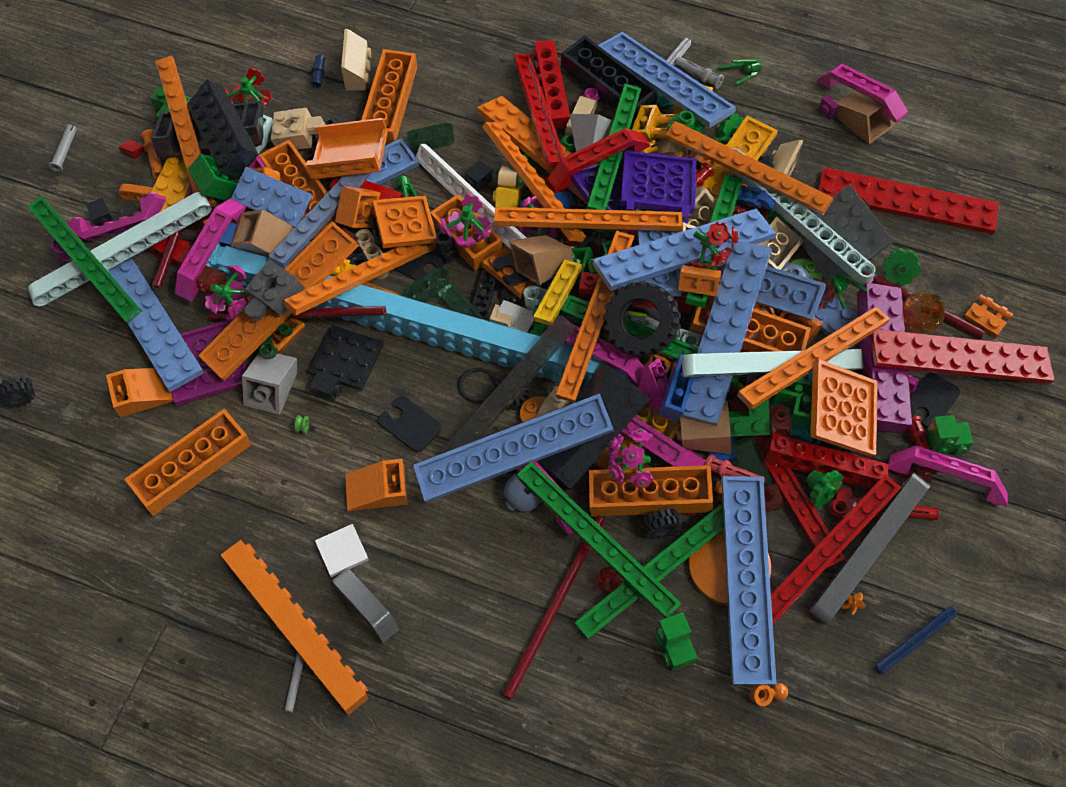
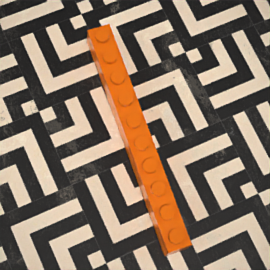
(295, 627)

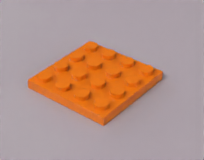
(844, 408)

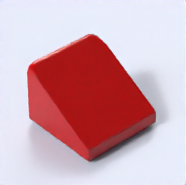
(131, 149)

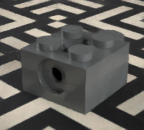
(284, 286)

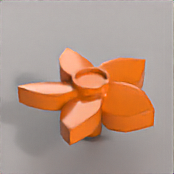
(854, 602)

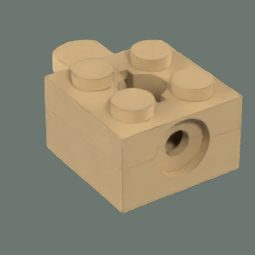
(295, 126)

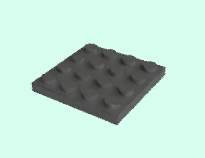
(852, 222)

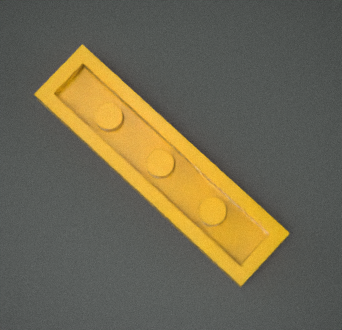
(557, 292)

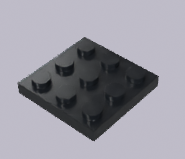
(347, 357)

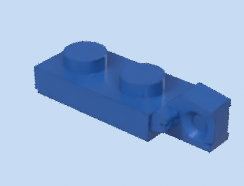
(754, 198)

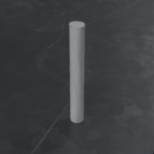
(294, 684)

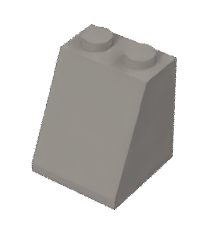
(589, 129)
(269, 382)

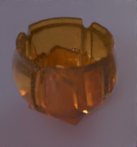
(923, 312)

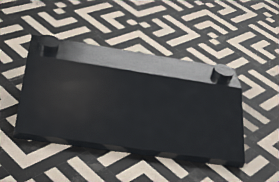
(167, 143)
(622, 404)

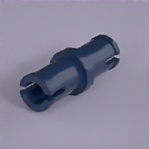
(318, 71)

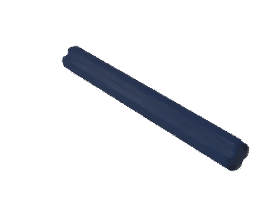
(916, 640)

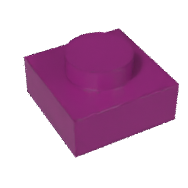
(828, 107)

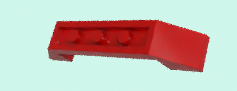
(604, 148)

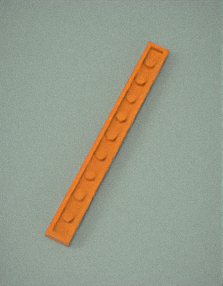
(181, 116)
(749, 168)
(528, 174)
(588, 219)
(355, 276)
(589, 330)
(803, 363)

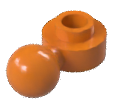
(777, 692)

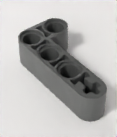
(366, 605)

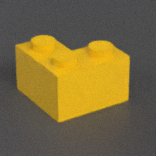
(507, 196)

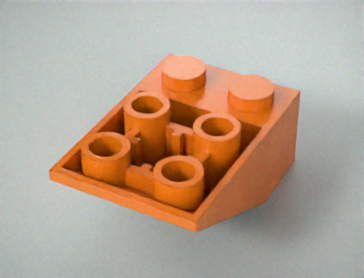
(137, 390)
(377, 486)

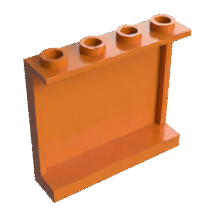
(348, 148)

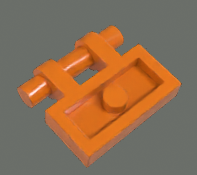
(986, 320)

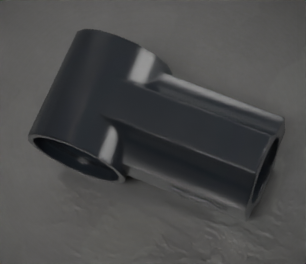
(446, 247)

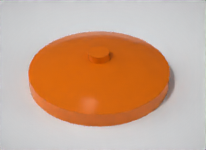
(708, 570)

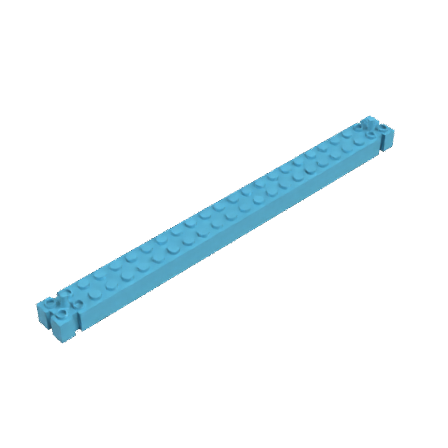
(423, 321)

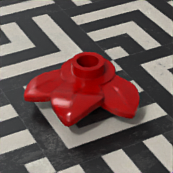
(845, 501)

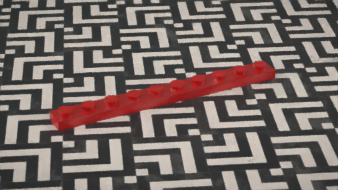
(538, 109)
(792, 493)
(832, 546)

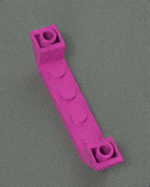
(892, 104)
(150, 206)
(204, 247)
(616, 359)
(664, 446)
(995, 492)

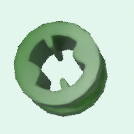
(301, 424)

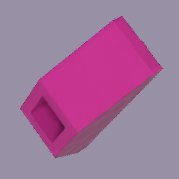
(654, 384)

